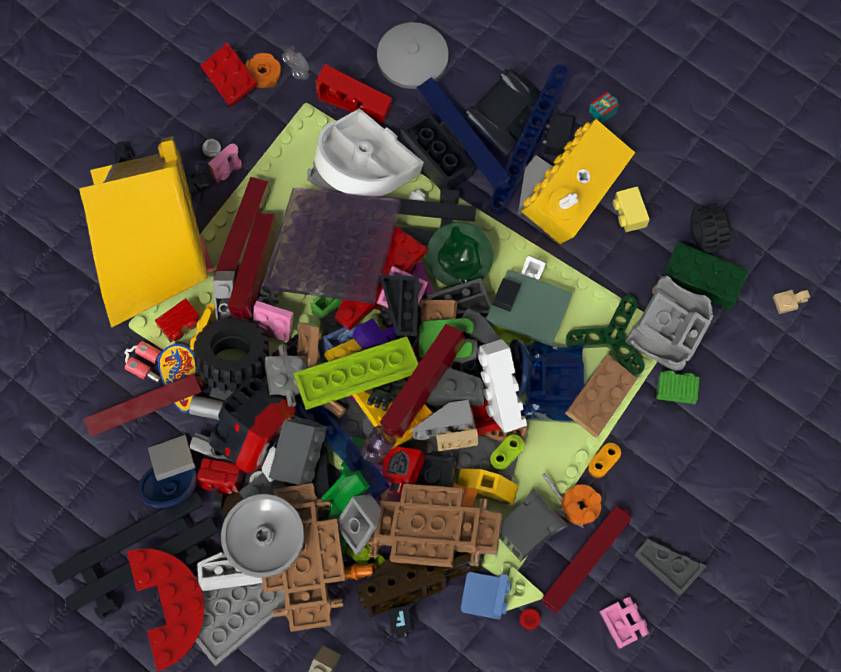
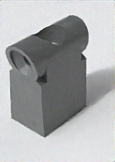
(530, 526)

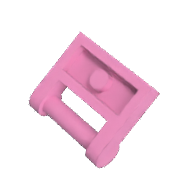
(219, 165)

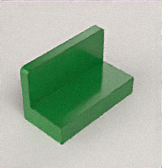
(345, 488)

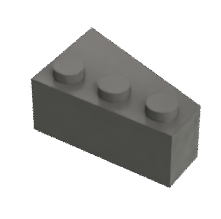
(456, 387)

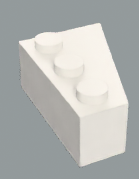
(220, 573)

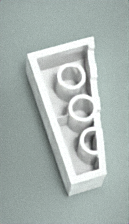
(501, 386)

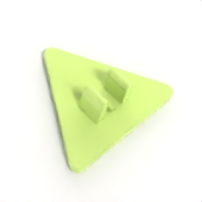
(521, 590)

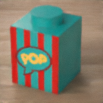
(604, 107)

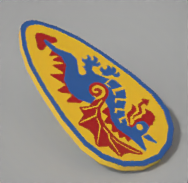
(174, 364)

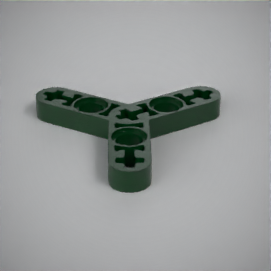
(604, 337)

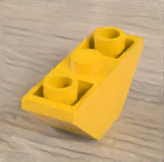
(488, 484)

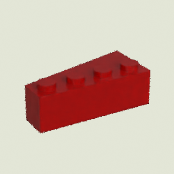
(351, 94)

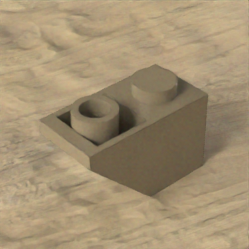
(325, 661)

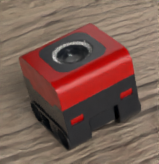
(250, 424)

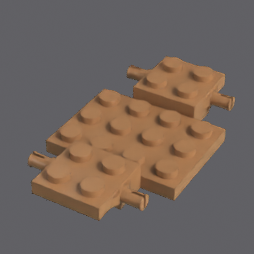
(433, 524)
(316, 566)

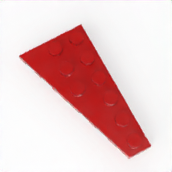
(403, 255)

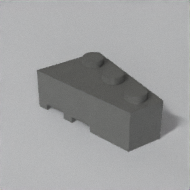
(468, 295)

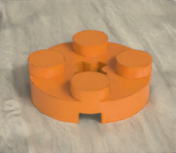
(271, 65)
(591, 500)

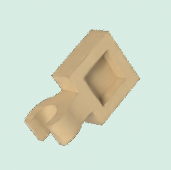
(788, 301)

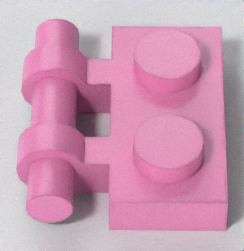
(619, 625)

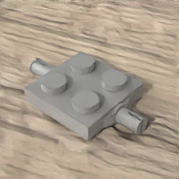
(281, 376)

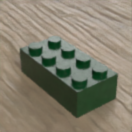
(706, 275)

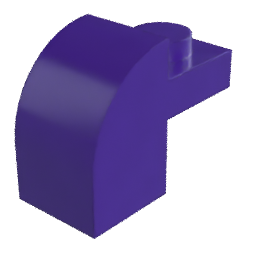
(370, 335)

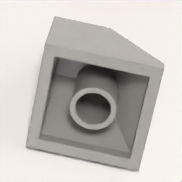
(359, 521)

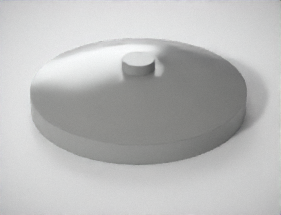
(412, 55)
(262, 536)

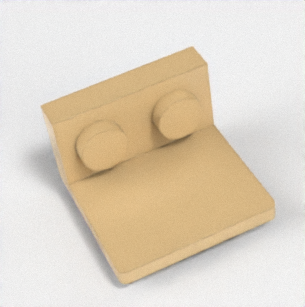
(453, 440)

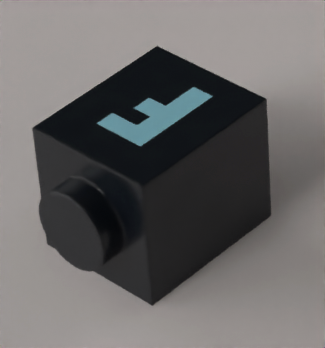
(400, 622)

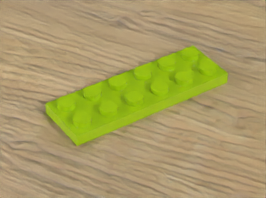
(356, 372)

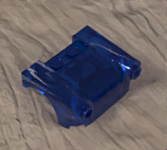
(555, 382)

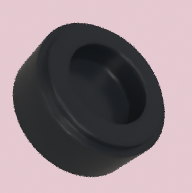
(218, 501)

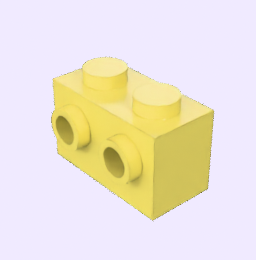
(631, 209)

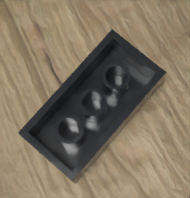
(442, 157)

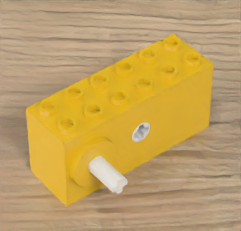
(577, 181)

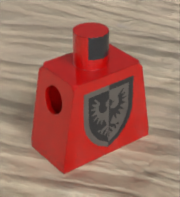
(402, 467)

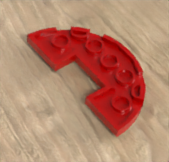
(180, 600)

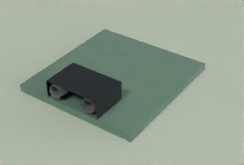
(529, 307)

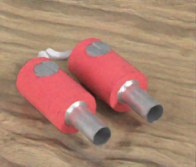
(139, 368)

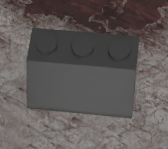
(297, 451)

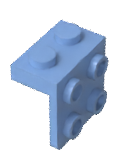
(485, 595)

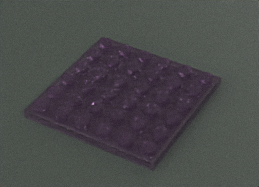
(332, 245)

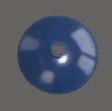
(525, 368)
(168, 490)

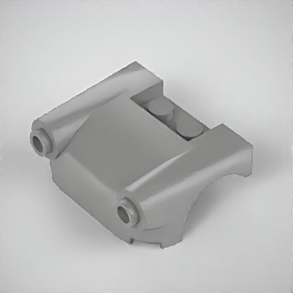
(671, 325)

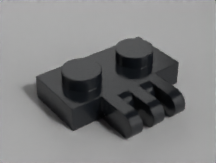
(384, 394)

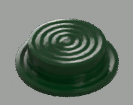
(459, 254)

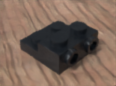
(437, 471)

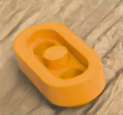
(604, 459)

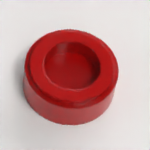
(530, 619)

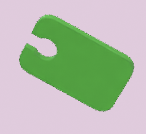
(430, 329)

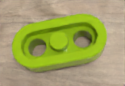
(508, 452)

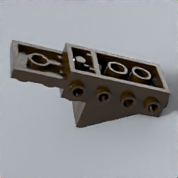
(405, 583)

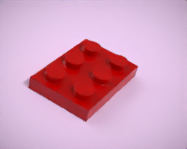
(229, 74)

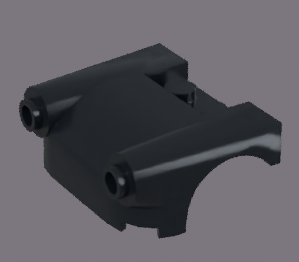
(504, 111)

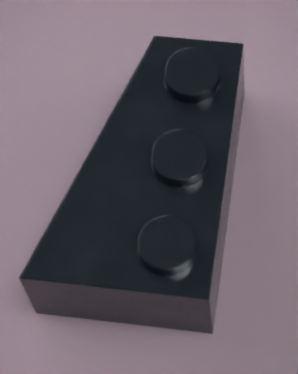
(402, 301)

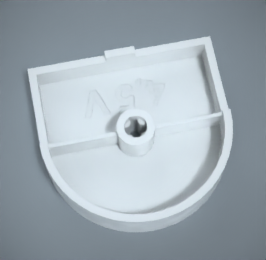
(363, 157)

